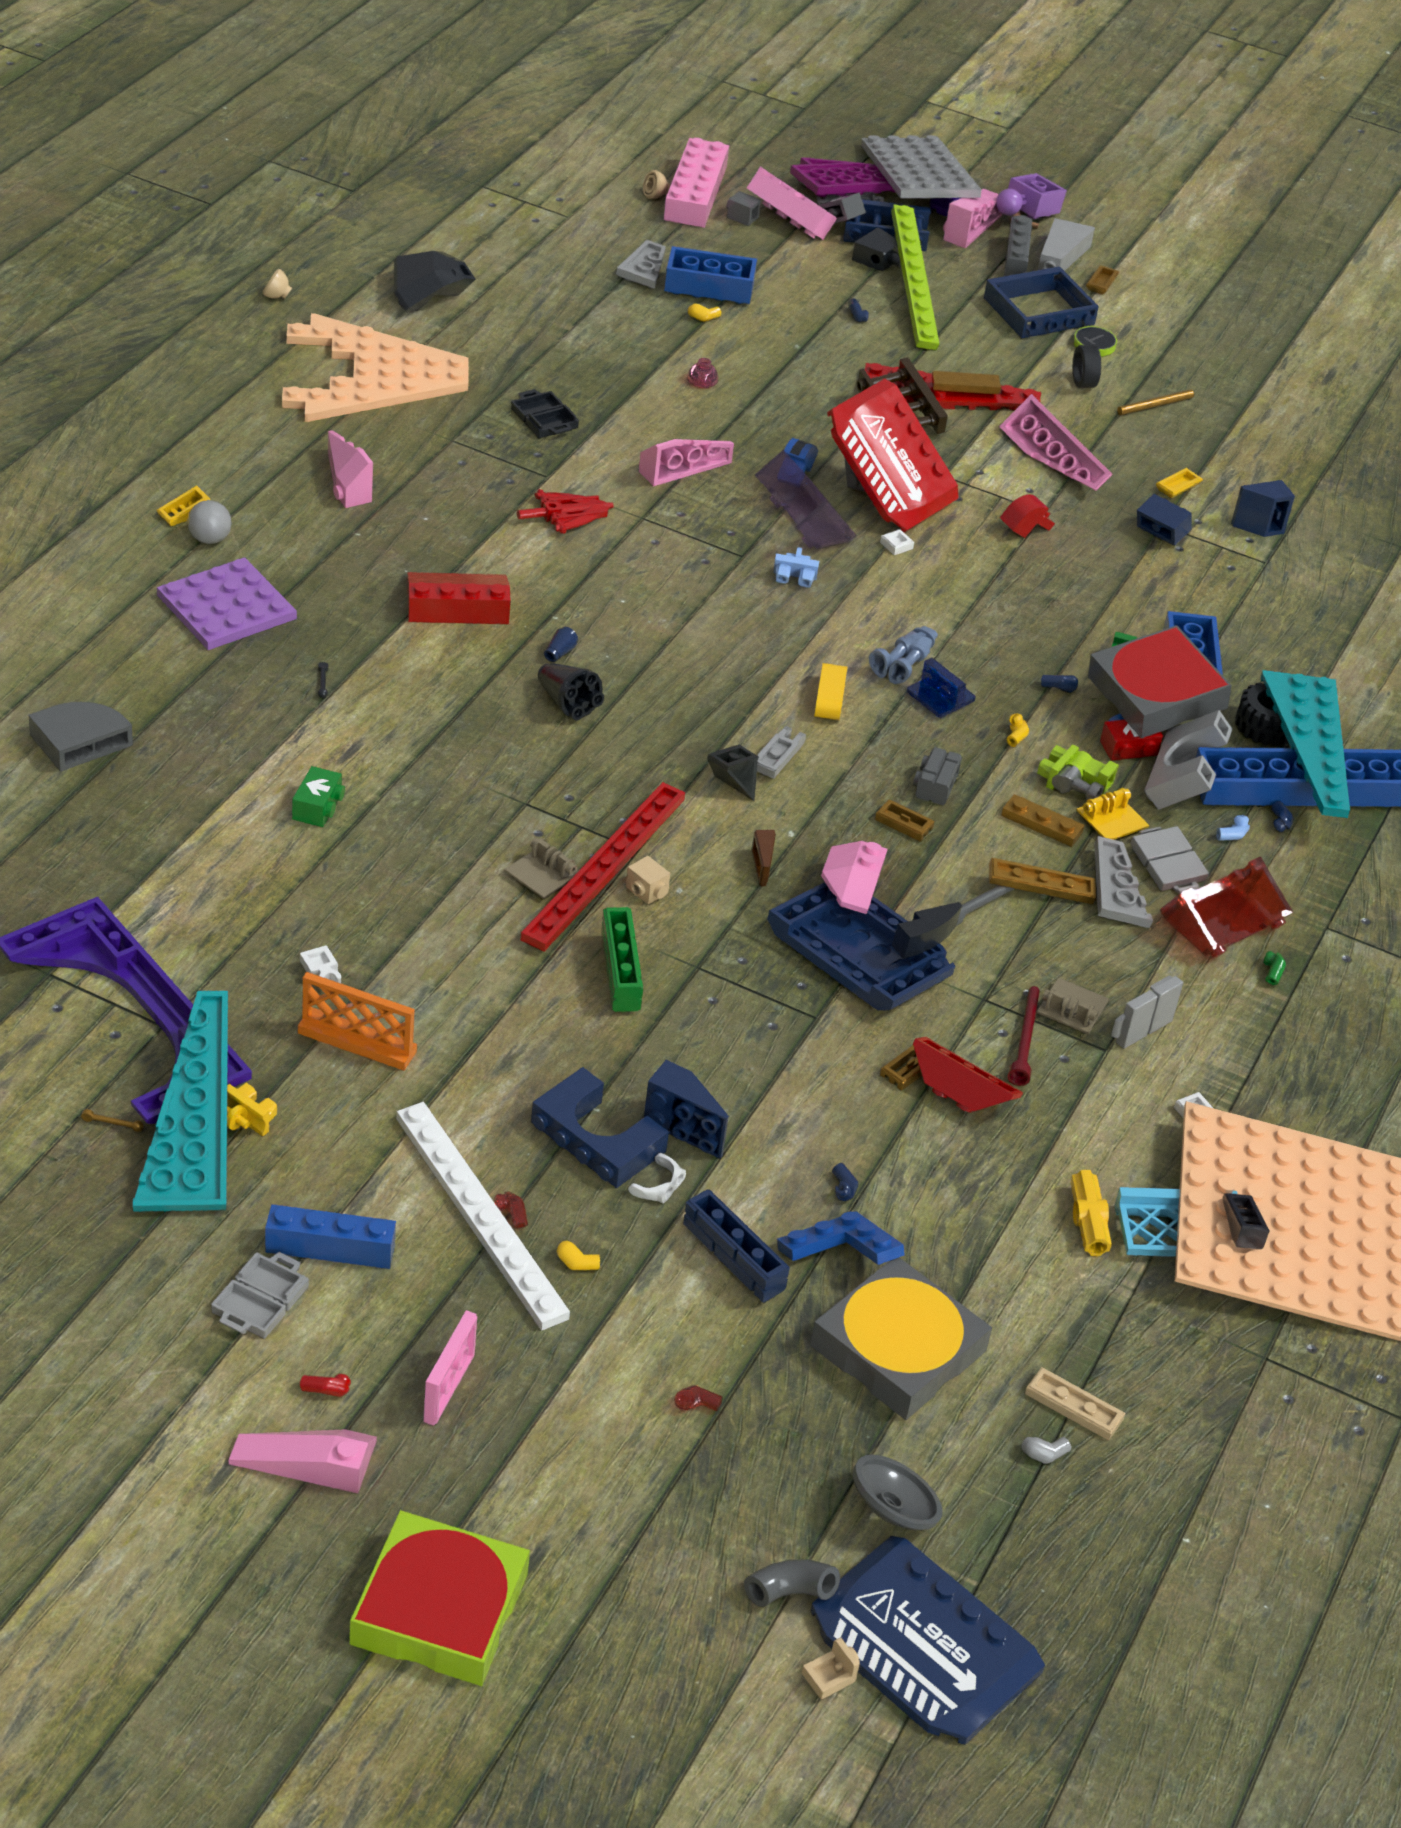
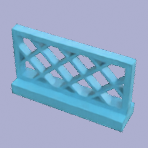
(1148, 1204)

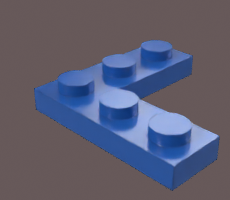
(848, 1228)

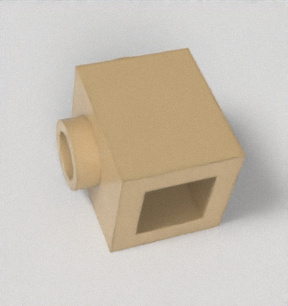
(648, 880)

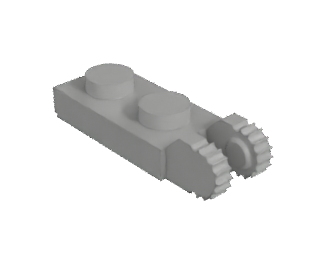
(779, 752)

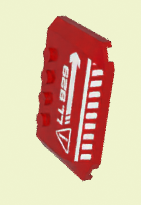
(892, 455)

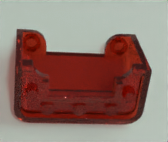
(1228, 909)

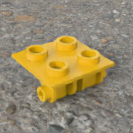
(1112, 815)

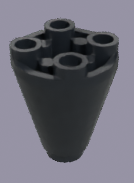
(572, 688)

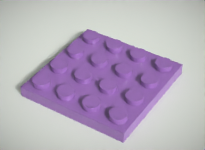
(226, 603)

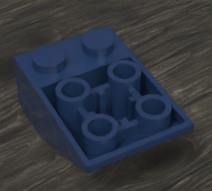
(686, 1108)

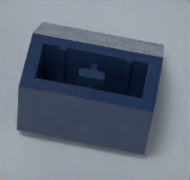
(1263, 508)

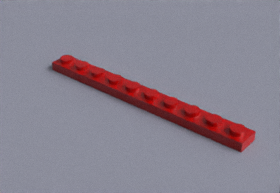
(602, 867)

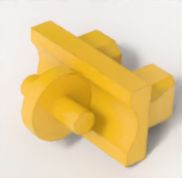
(245, 1112)

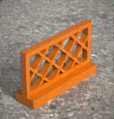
(352, 1033)

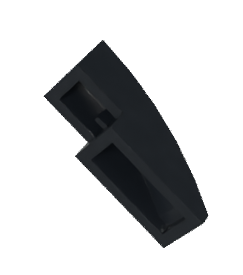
(926, 929)

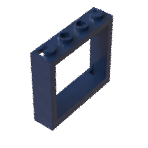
(1000, 289)

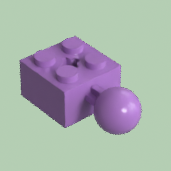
(1031, 195)

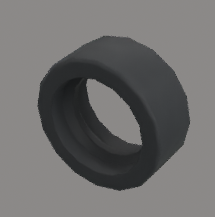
(1086, 366)

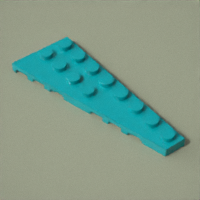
(1313, 728)
(189, 1145)

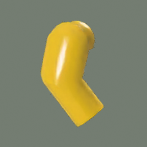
(702, 313)
(1019, 730)
(575, 1259)

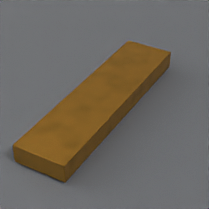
(1042, 880)

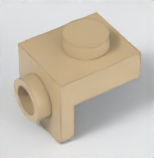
(833, 1670)

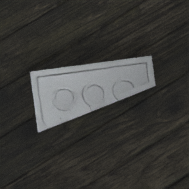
(1116, 886)

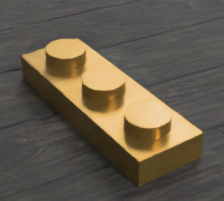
(1042, 820)

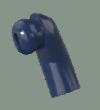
(848, 1183)

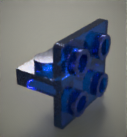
(940, 690)

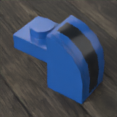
(802, 453)

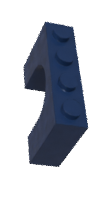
(611, 1157)

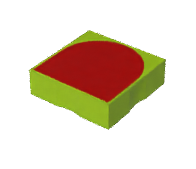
(439, 1597)

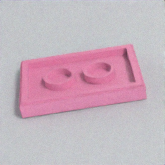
(450, 1368)

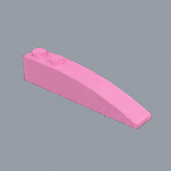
(1051, 443)

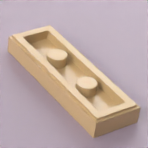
(1075, 1403)

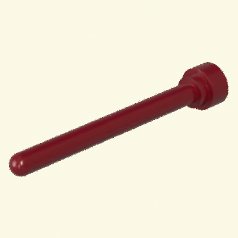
(1020, 1071)

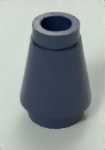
(561, 643)

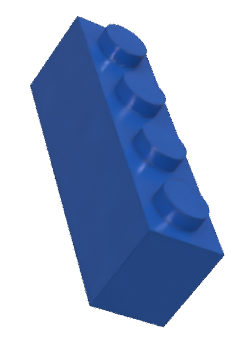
(330, 1236)

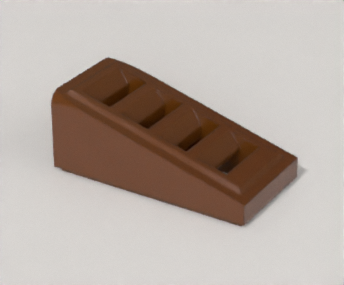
(762, 853)

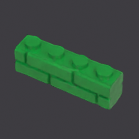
(622, 959)

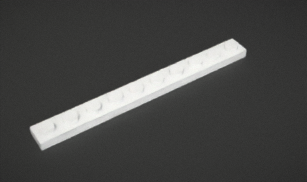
(483, 1216)

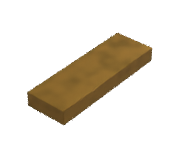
(966, 382)

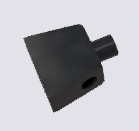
(877, 250)

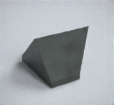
(736, 768)

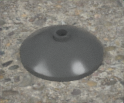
(896, 1493)

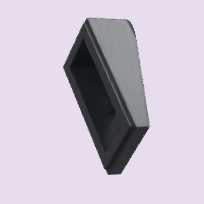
(1246, 1224)

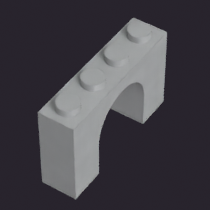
(1176, 770)

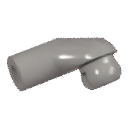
(1045, 1451)

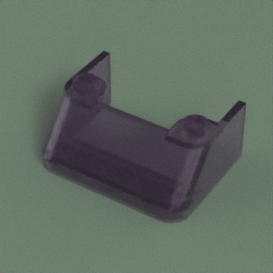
(804, 503)

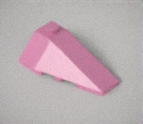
(683, 458)
(350, 471)
(317, 1457)

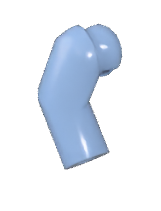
(1235, 832)

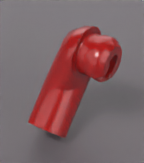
(334, 1386)

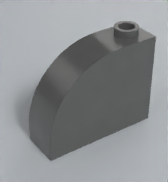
(79, 732)

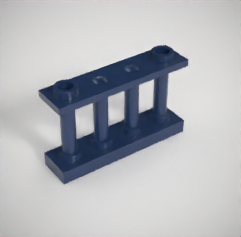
(880, 214)

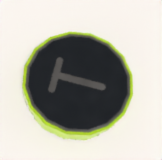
(1097, 336)

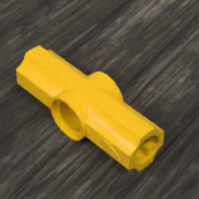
(1090, 1213)

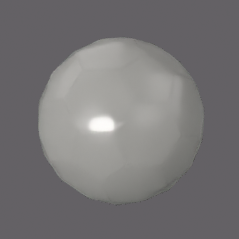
(209, 522)

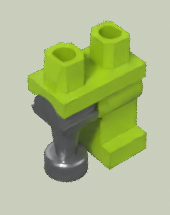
(1077, 771)

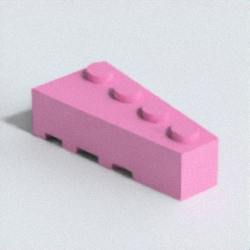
(970, 218)

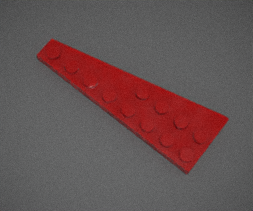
(1008, 397)

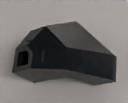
(428, 274)

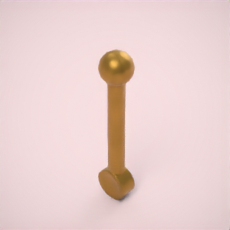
(88, 1115)

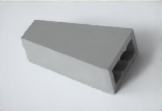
(1065, 244)

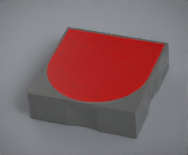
(1159, 681)

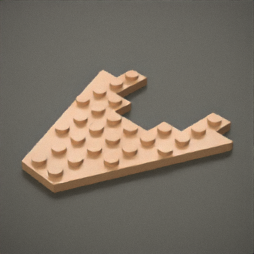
(385, 370)

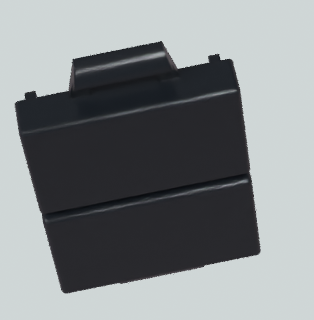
(544, 413)

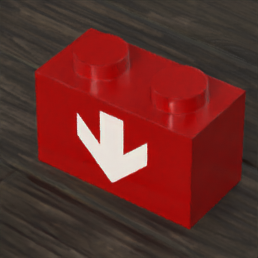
(1124, 743)

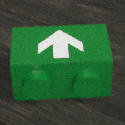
(317, 796)

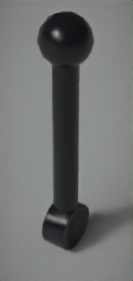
(323, 668)

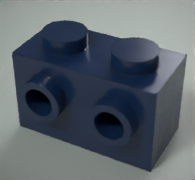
(1164, 519)

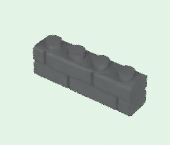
(1018, 245)

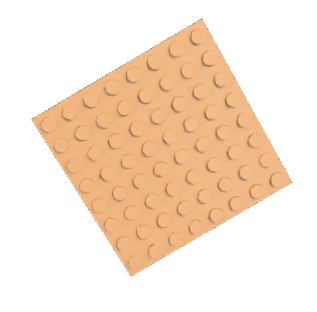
(1327, 1213)

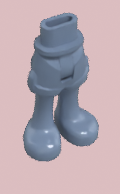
(913, 646)

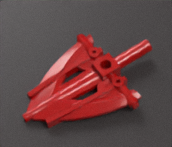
(566, 509)

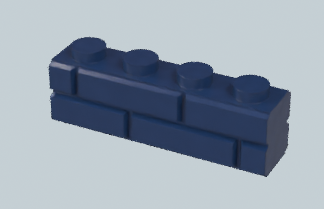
(736, 1245)

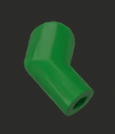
(1277, 967)

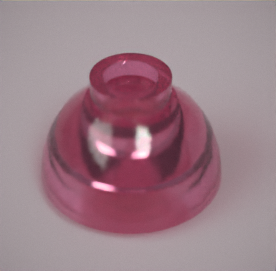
(703, 374)

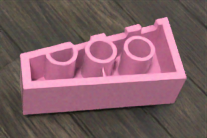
(792, 204)

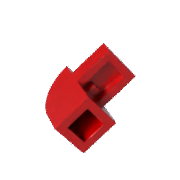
(1025, 513)

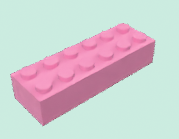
(696, 182)

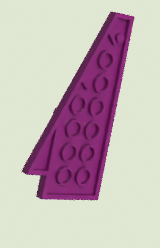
(839, 177)

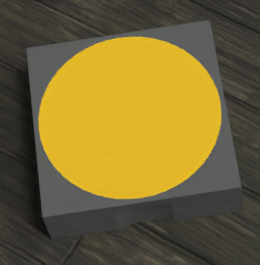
(900, 1336)

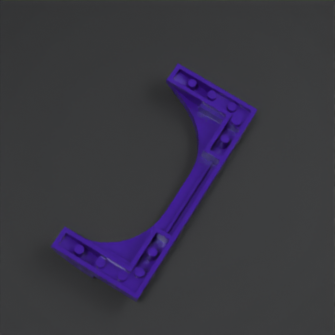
(97, 942)

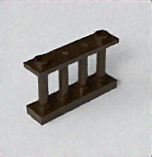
(914, 387)

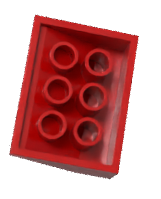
(458, 598)

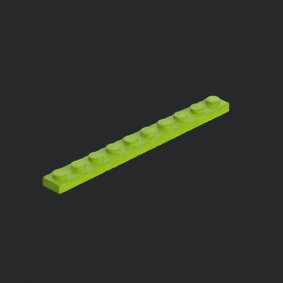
(915, 277)

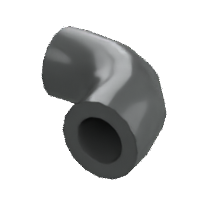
(792, 1578)

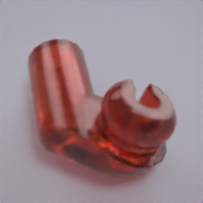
(514, 1205)
(696, 1396)

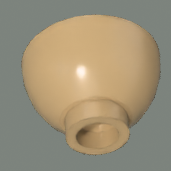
(655, 185)
(277, 286)

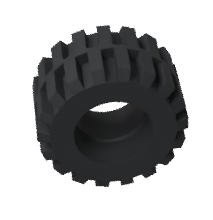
(1257, 718)

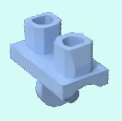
(797, 566)

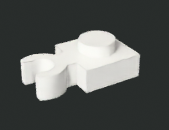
(321, 963)

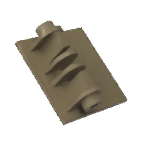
(543, 869)
(1072, 1005)

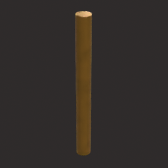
(1150, 403)

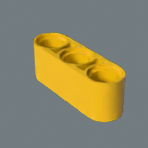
(830, 691)

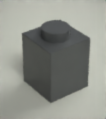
(743, 208)

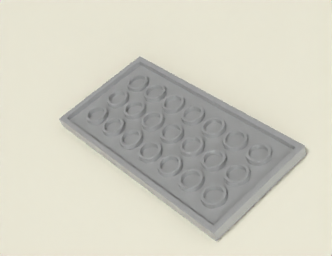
(920, 167)

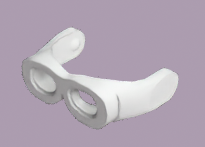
(662, 1192)

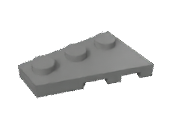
(643, 264)

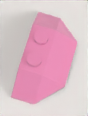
(853, 873)

